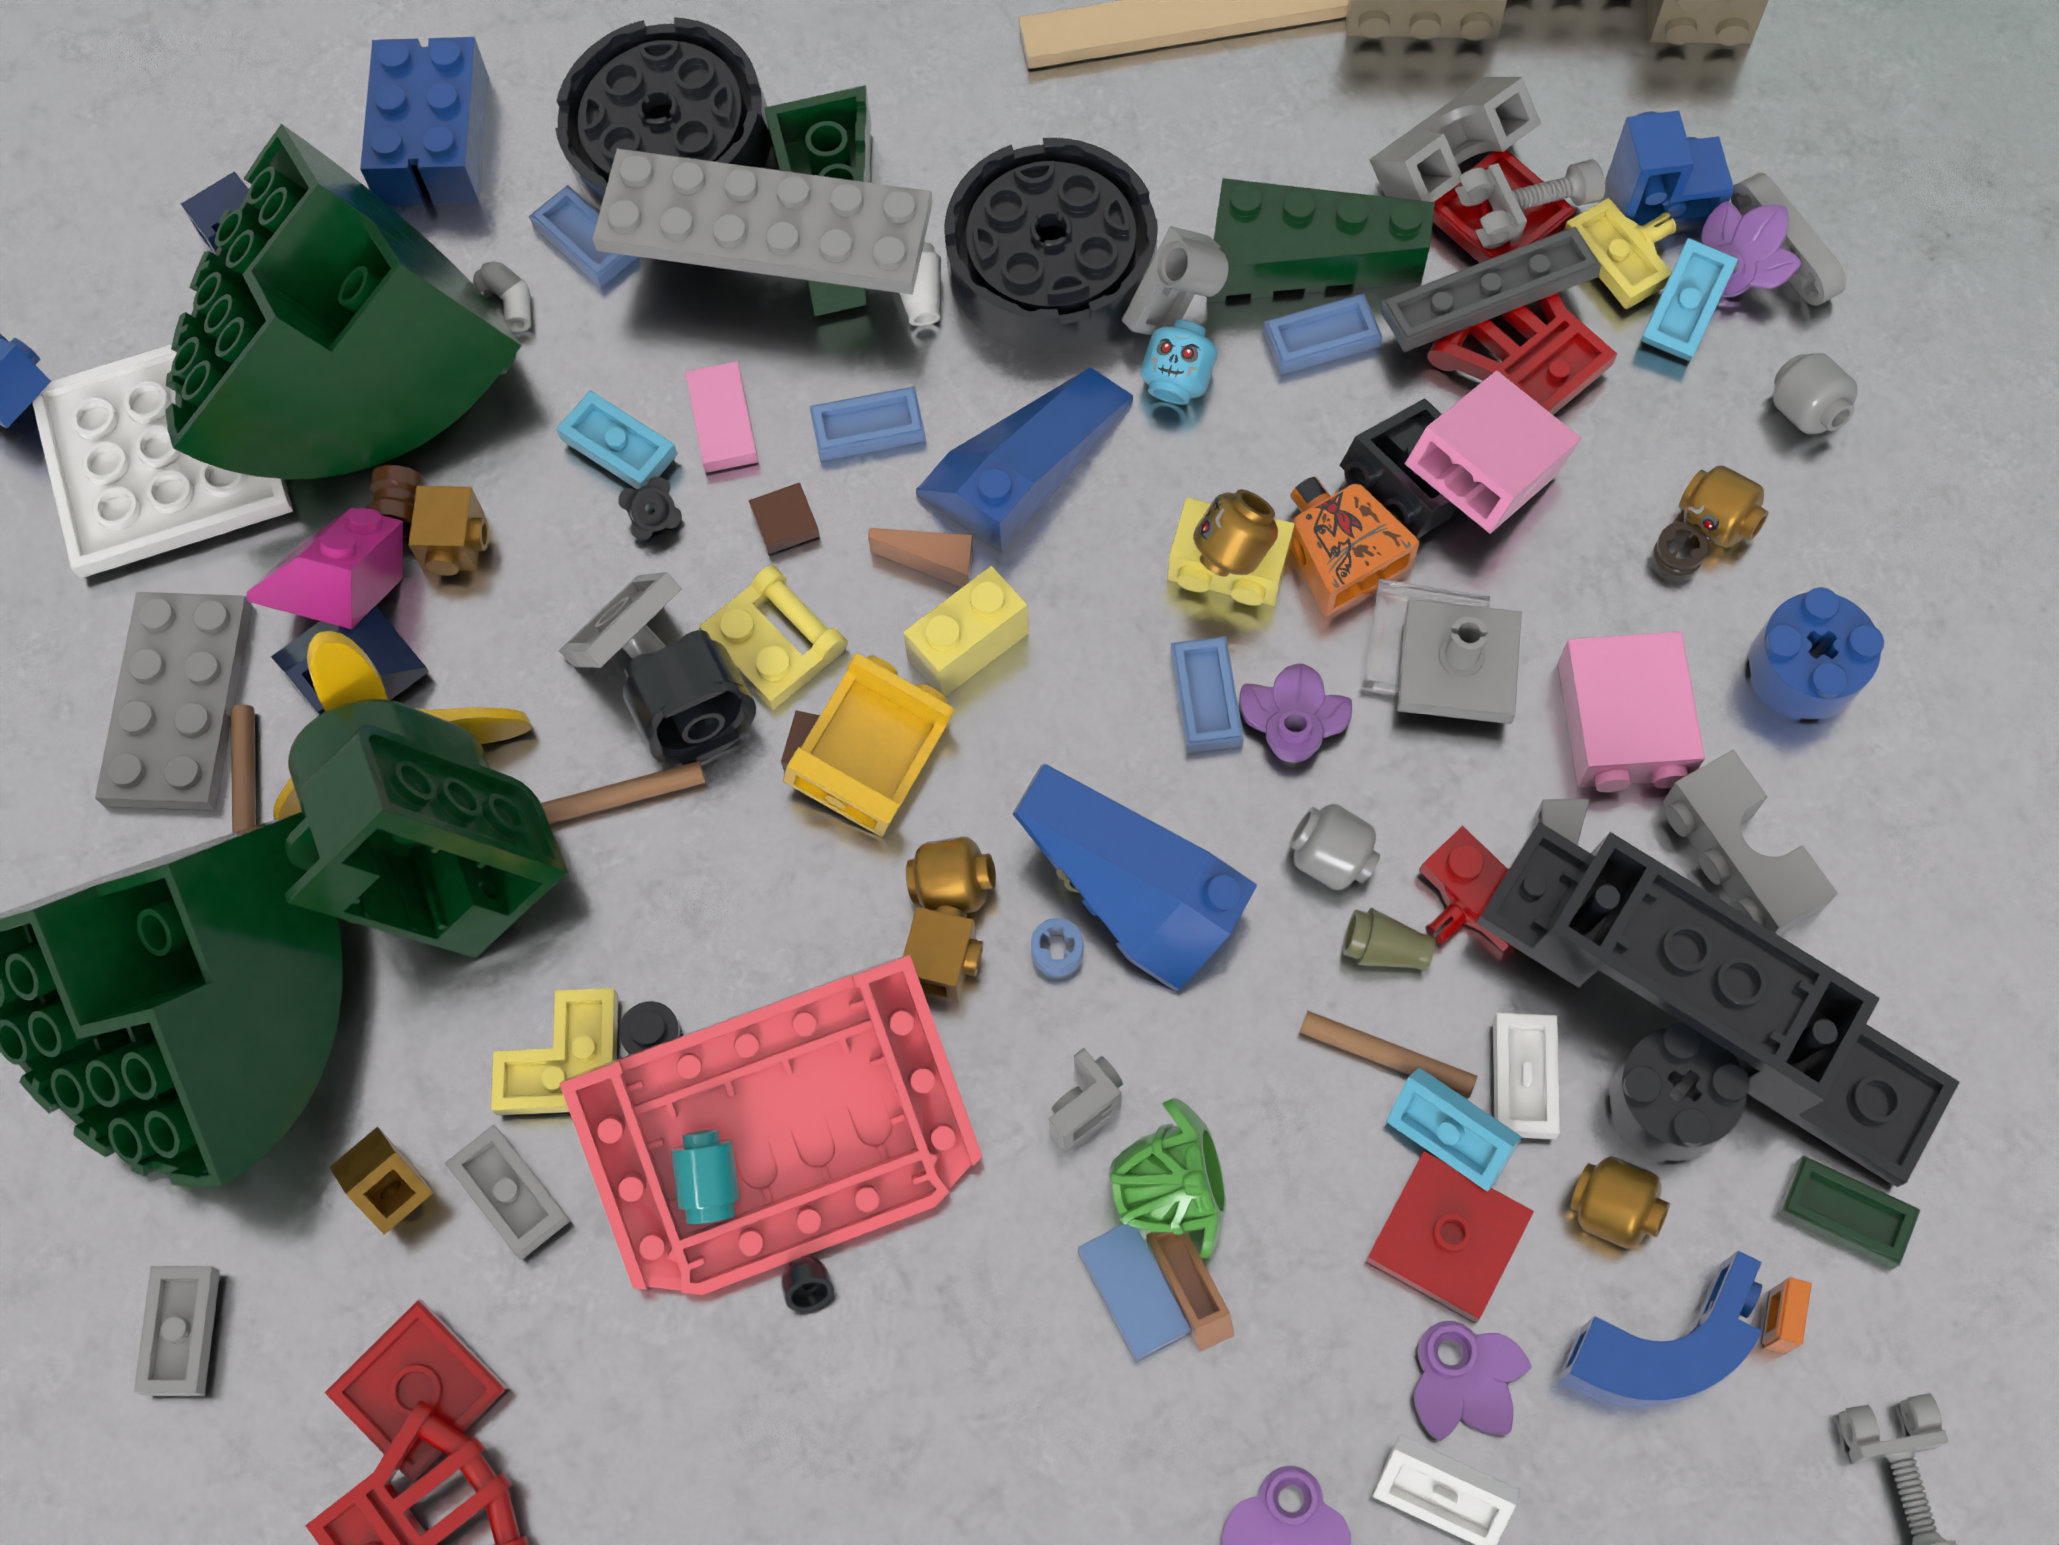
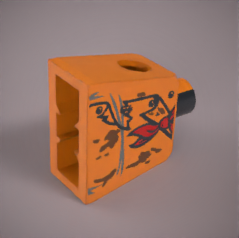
(1347, 543)

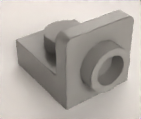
(1083, 1111)

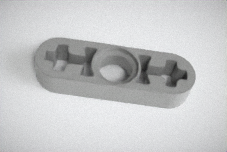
(1820, 272)

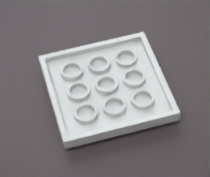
(122, 482)

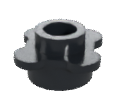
(665, 511)

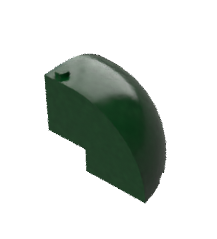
(324, 329)
(176, 1005)

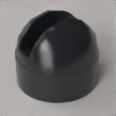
(812, 1296)

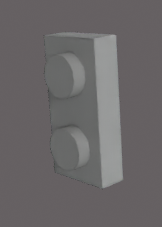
(507, 1192)
(177, 1331)

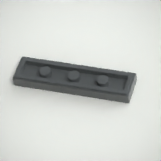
(1490, 289)

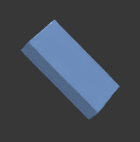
(570, 226)
(1322, 334)
(867, 423)
(1206, 694)
(1134, 1290)

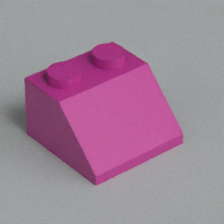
(337, 570)

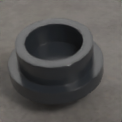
(647, 1026)

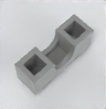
(1479, 120)
(1709, 812)

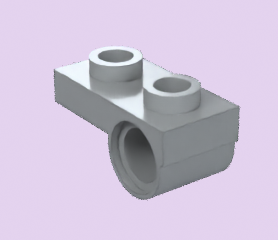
(1181, 268)

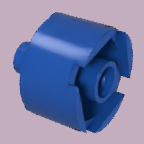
(1814, 655)

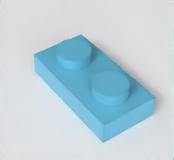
(1689, 299)
(616, 441)
(1453, 1129)

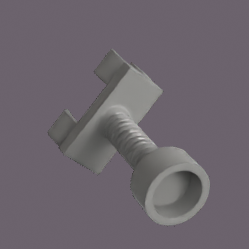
(1582, 183)
(1924, 1425)

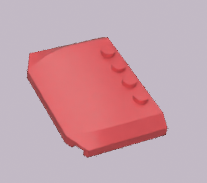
(832, 1118)

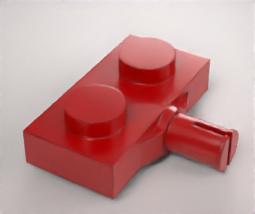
(1466, 879)

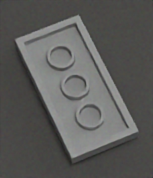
(174, 701)

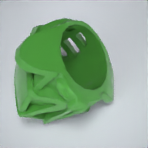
(1172, 1179)

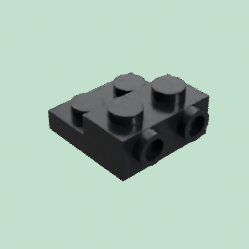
(1378, 464)

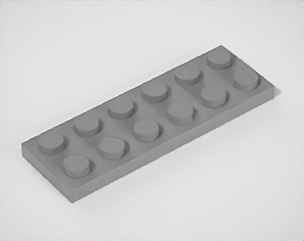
(763, 221)

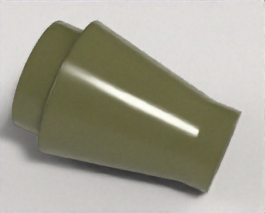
(1383, 941)

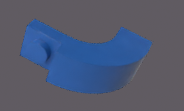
(1653, 1374)

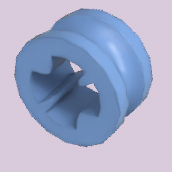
(1071, 937)

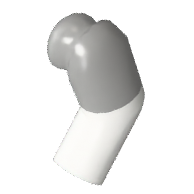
(500, 280)

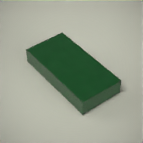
(1848, 1212)

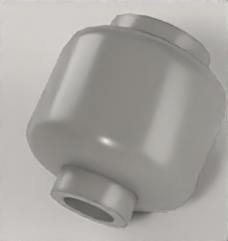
(1815, 393)
(1334, 846)

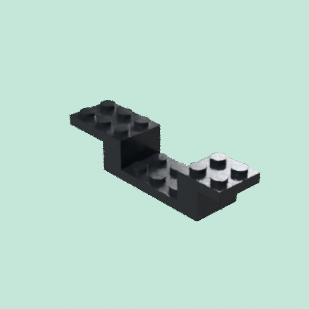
(1731, 983)

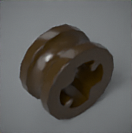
(1668, 562)

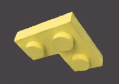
(582, 1040)

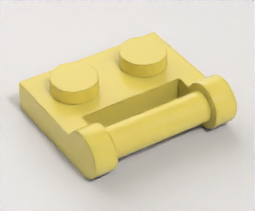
(758, 647)

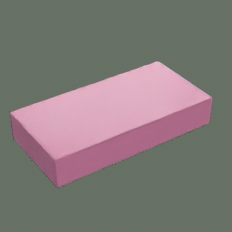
(721, 417)

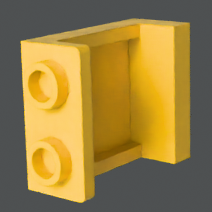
(869, 743)

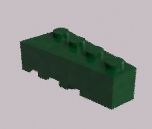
(828, 139)
(1317, 239)

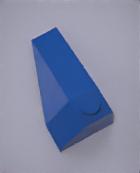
(1017, 464)
(1146, 884)

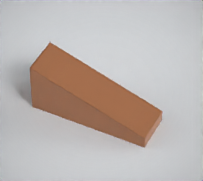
(932, 553)
(1192, 1288)

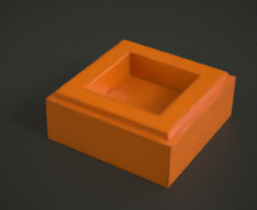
(1786, 1315)

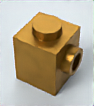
(447, 529)
(943, 950)
(380, 1180)

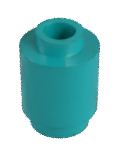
(705, 1177)

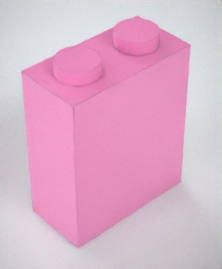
(1492, 451)
(1630, 710)

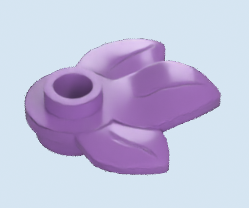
(1755, 242)
(1295, 705)
(1472, 1388)
(1265, 1522)

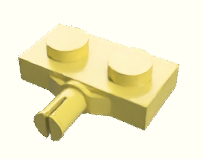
(1625, 250)

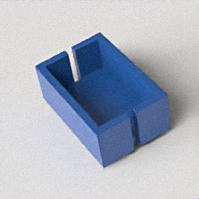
(428, 113)

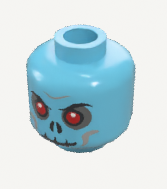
(1179, 362)

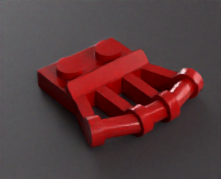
(1549, 367)
(380, 1516)

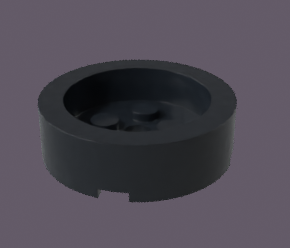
(683, 65)
(1060, 290)

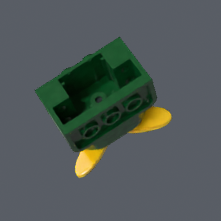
(407, 813)

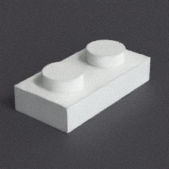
(1526, 1074)
(1446, 1493)

